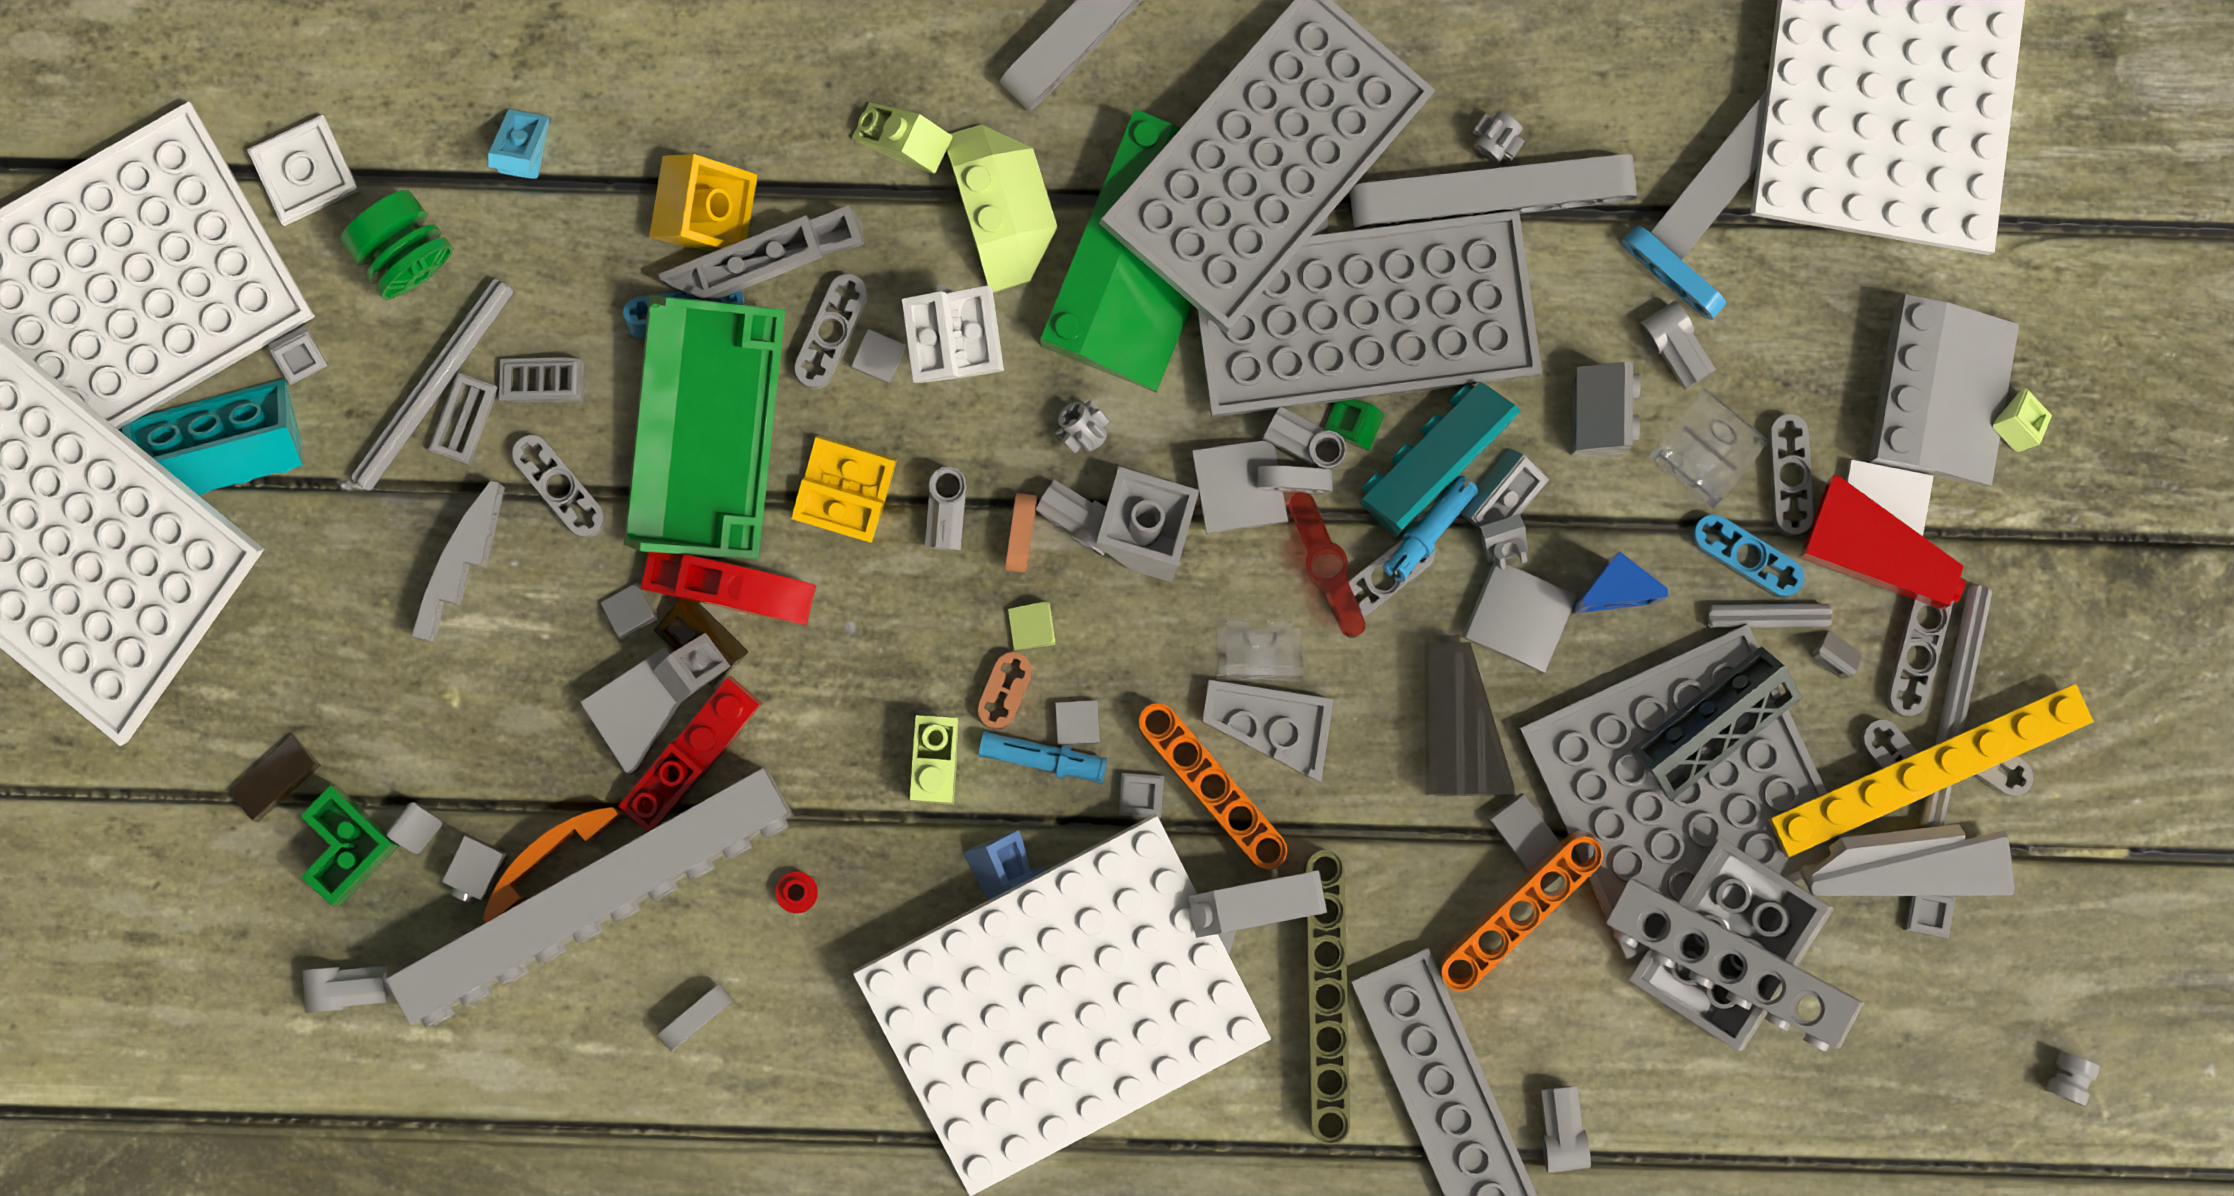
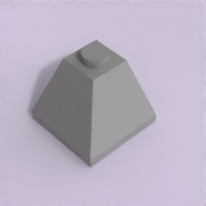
(1147, 523)

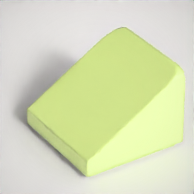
(2023, 422)
(1031, 626)

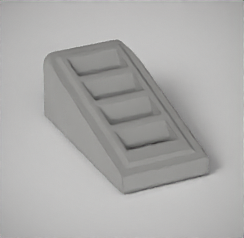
(575, 380)

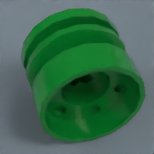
(396, 244)

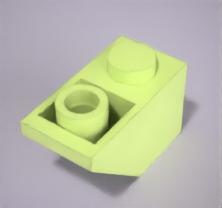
(902, 136)
(934, 760)

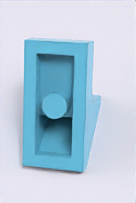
(519, 144)

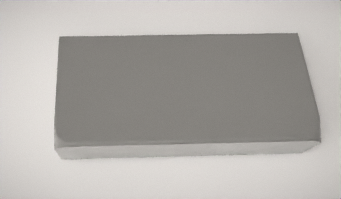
(1505, 490)

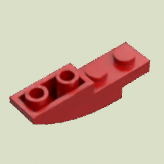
(728, 586)
(691, 755)

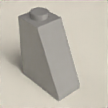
(633, 711)
(1257, 904)

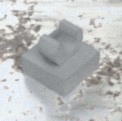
(1504, 540)

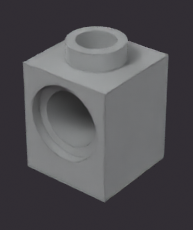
(474, 870)

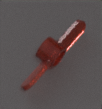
(1319, 543)

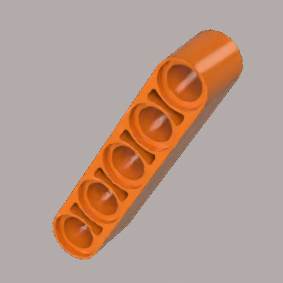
(1205, 766)
(1513, 930)

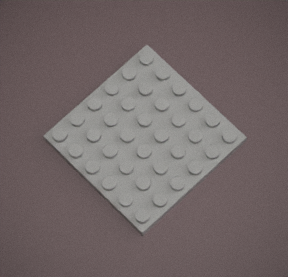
(1643, 834)

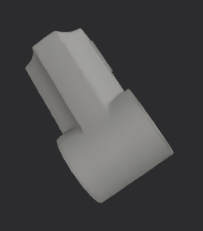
(1672, 335)
(1301, 437)
(944, 514)
(1073, 514)
(333, 988)
(1564, 1141)

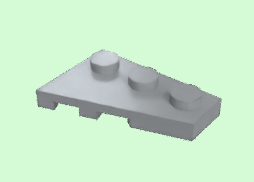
(1274, 722)

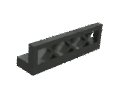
(1714, 716)

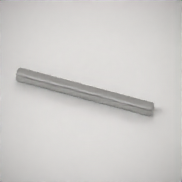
(432, 384)
(1959, 690)

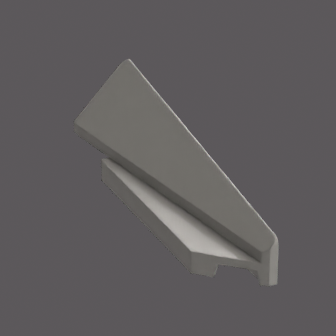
(766, 255)
(1915, 864)

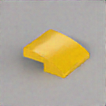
(844, 488)

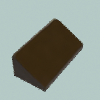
(689, 621)
(274, 778)

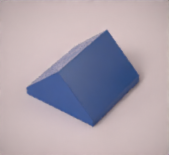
(1619, 586)

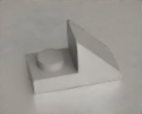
(691, 667)

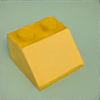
(702, 203)

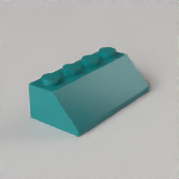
(223, 437)
(1439, 457)

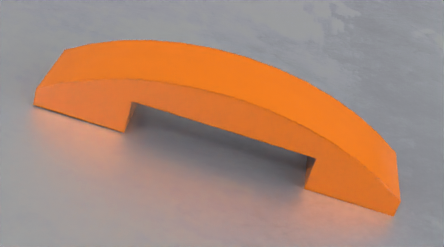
(589, 827)

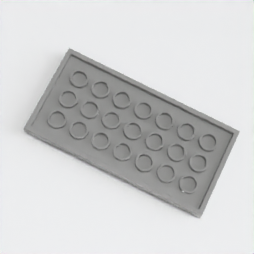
(1267, 158)
(1380, 318)

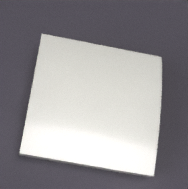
(952, 334)

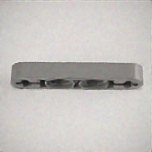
(1932, 642)

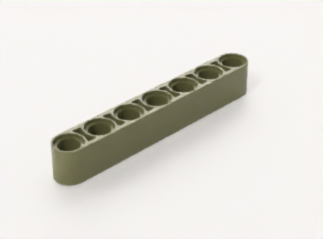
(1334, 1017)

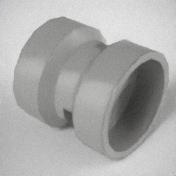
(2072, 1078)

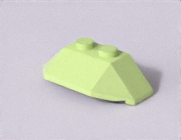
(1002, 203)

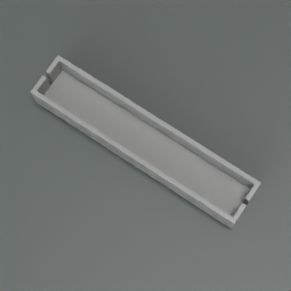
(590, 897)

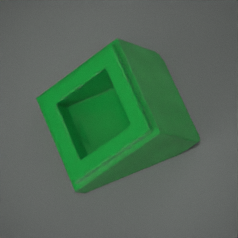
(1355, 422)

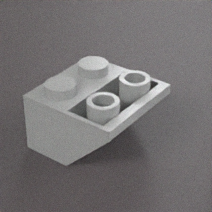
(1604, 409)

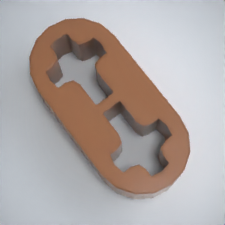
(1021, 533)
(995, 686)

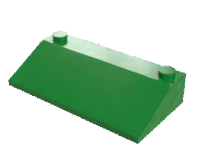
(1111, 303)
(704, 427)

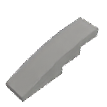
(466, 547)

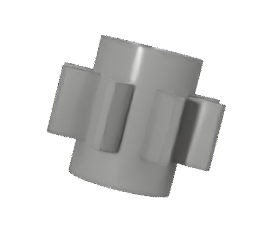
(1498, 137)
(1082, 426)

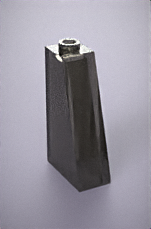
(1460, 729)

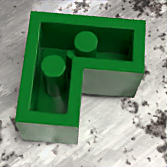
(355, 850)

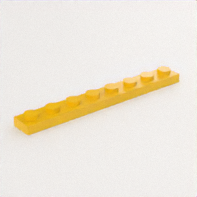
(1930, 770)

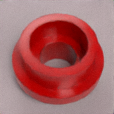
(810, 892)

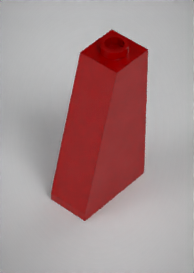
(1878, 548)

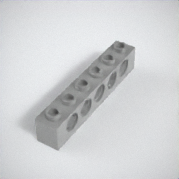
(1837, 1007)

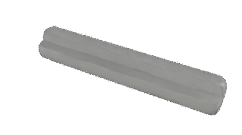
(1769, 615)

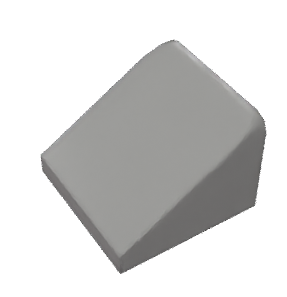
(297, 354)
(629, 611)
(1837, 655)
(414, 828)

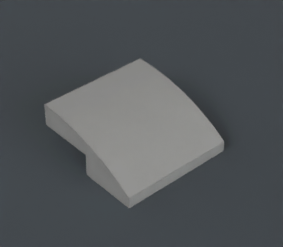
(1229, 487)
(1519, 616)

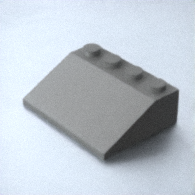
(1943, 390)
(1753, 904)

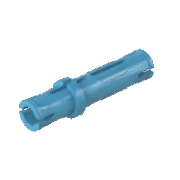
(1420, 540)
(1043, 757)

